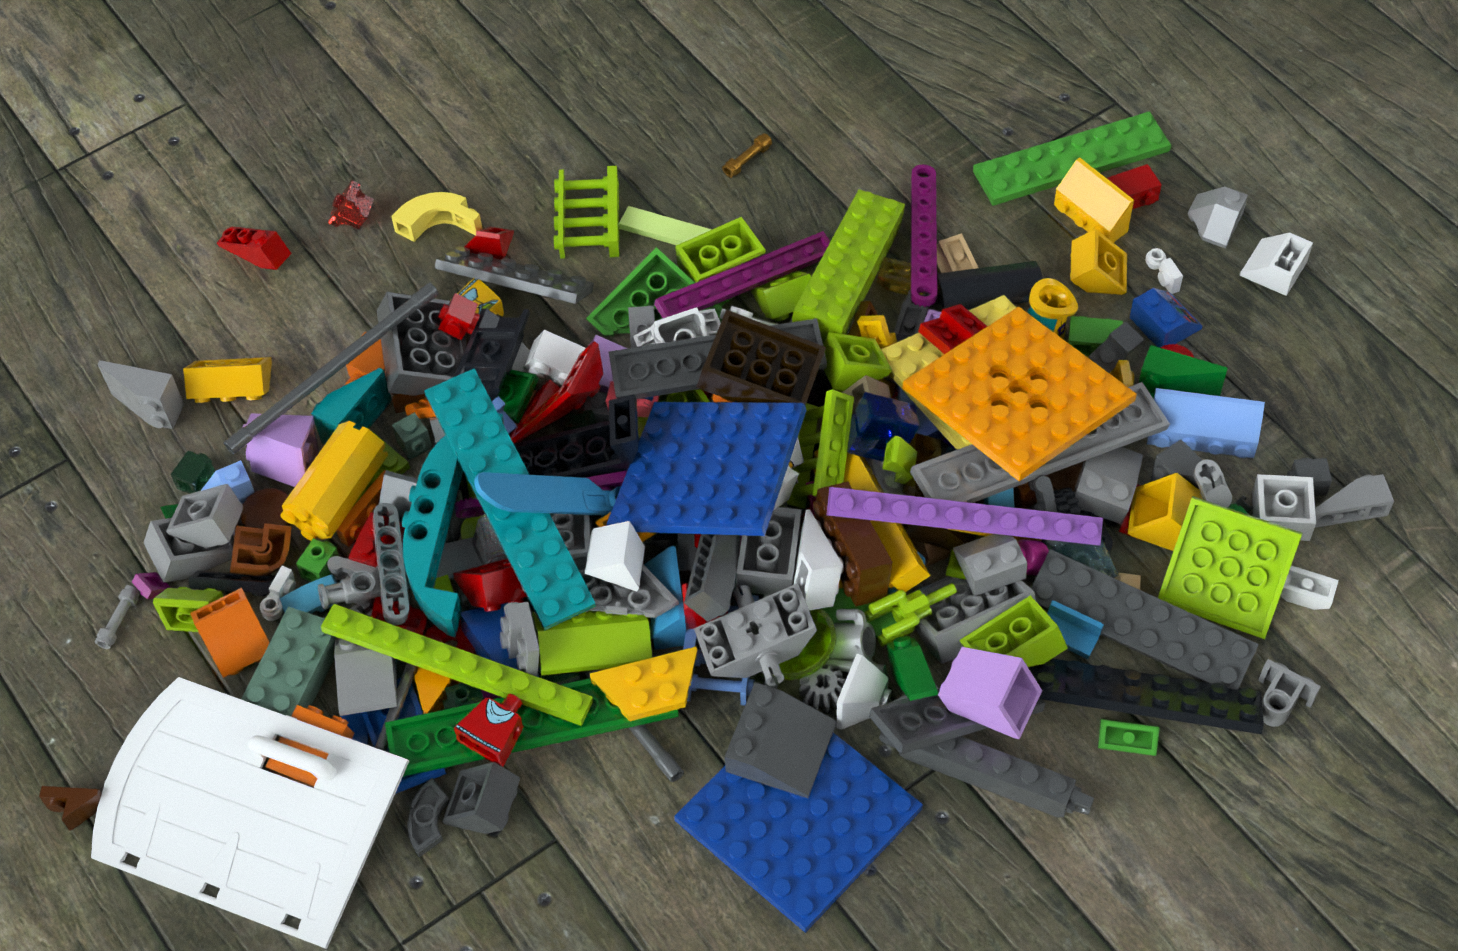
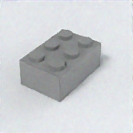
(770, 560)

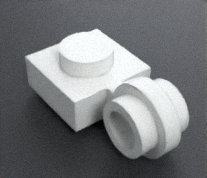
(1169, 274)

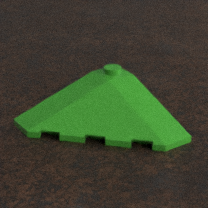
(646, 283)

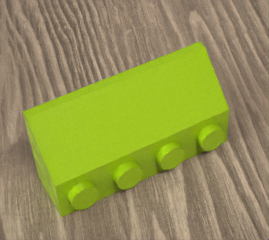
(592, 642)

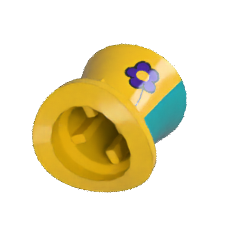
(1052, 304)

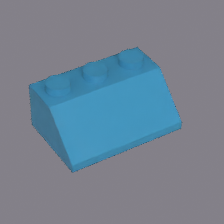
(670, 627)

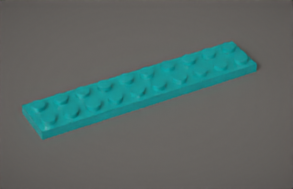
(527, 538)

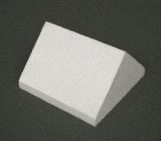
(616, 555)

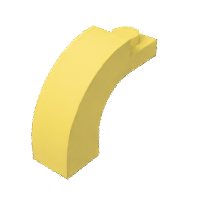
(435, 209)

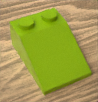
(1020, 632)

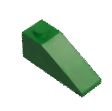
(910, 668)

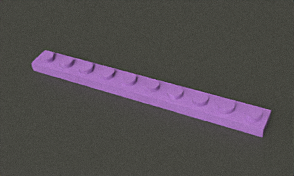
(964, 516)

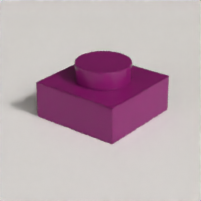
(149, 584)

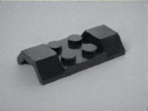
(493, 348)

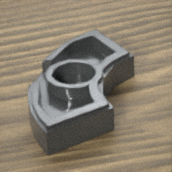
(424, 817)

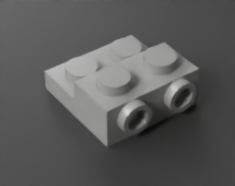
(520, 637)

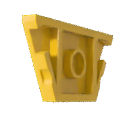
(649, 684)

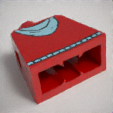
(492, 728)

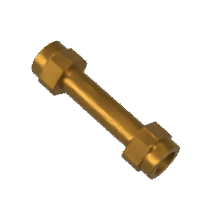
(733, 166)

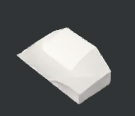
(1309, 589)

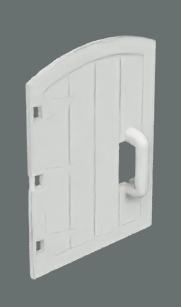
(205, 813)

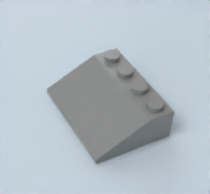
(963, 614)

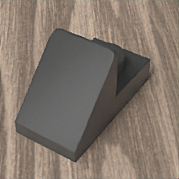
(1116, 347)

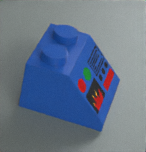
(1163, 317)

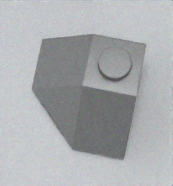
(1217, 214)

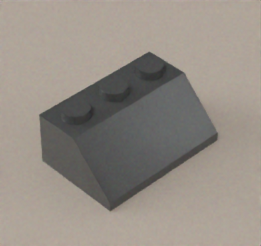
(396, 492)

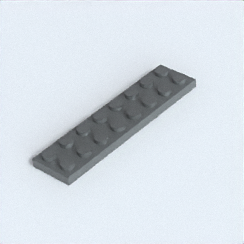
(678, 364)
(1146, 622)

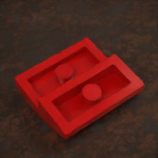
(951, 328)

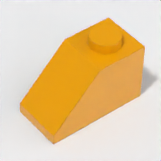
(432, 689)

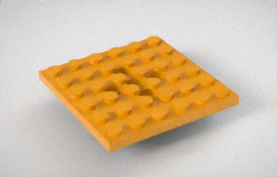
(1019, 392)

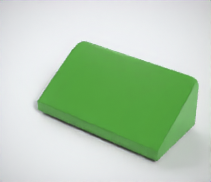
(1128, 736)

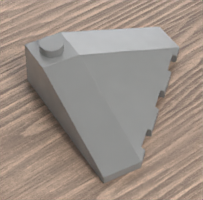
(650, 599)

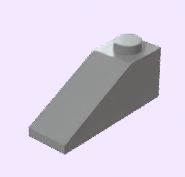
(1360, 500)

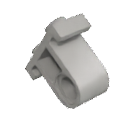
(1284, 692)

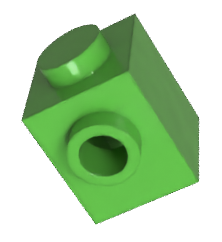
(313, 561)

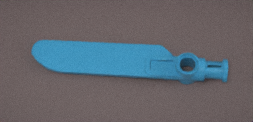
(545, 494)

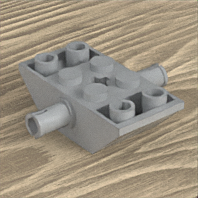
(757, 635)

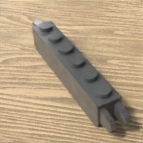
(1002, 775)

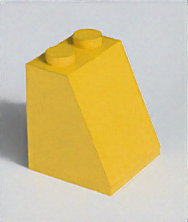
(1160, 510)

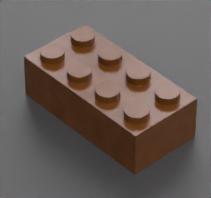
(860, 548)

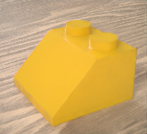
(1098, 264)

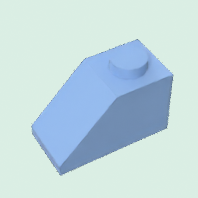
(235, 477)

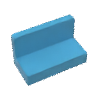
(1076, 628)

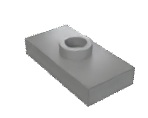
(639, 320)

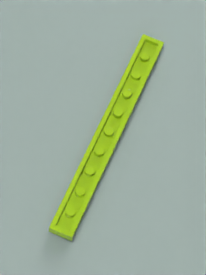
(457, 664)

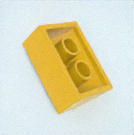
(1094, 201)
(227, 379)

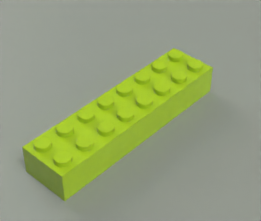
(850, 263)

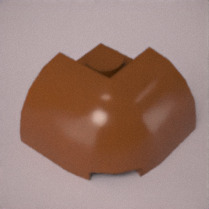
(260, 550)

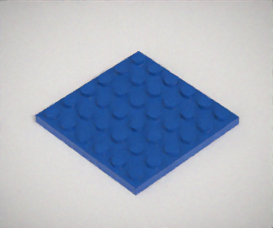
(709, 467)
(798, 847)

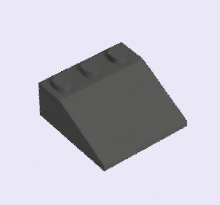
(779, 741)

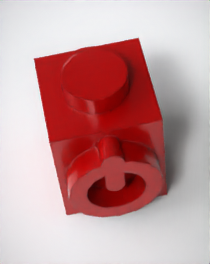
(458, 316)

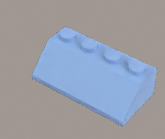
(1209, 422)

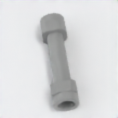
(106, 636)

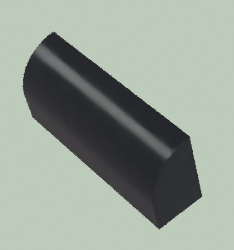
(985, 284)

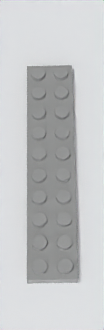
(972, 475)

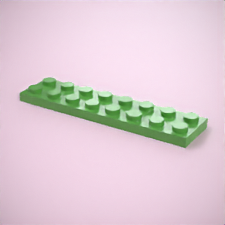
(1048, 163)

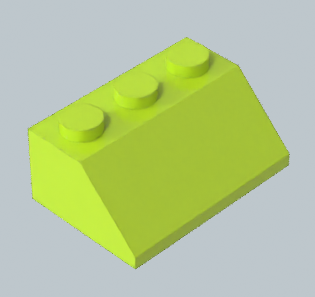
(718, 250)

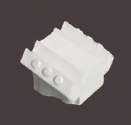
(680, 327)

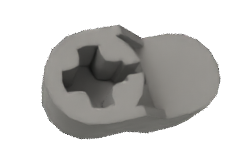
(1208, 473)

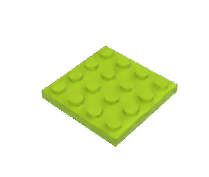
(1229, 567)

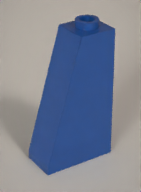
(483, 633)

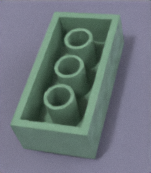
(292, 664)

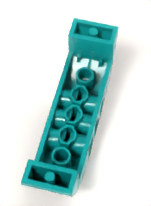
(427, 531)

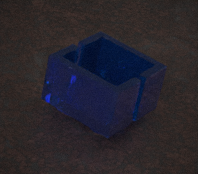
(879, 421)

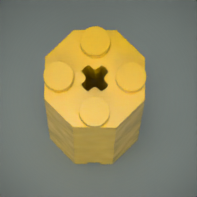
(334, 481)

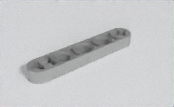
(386, 574)

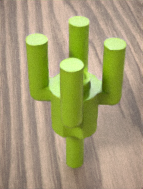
(906, 610)

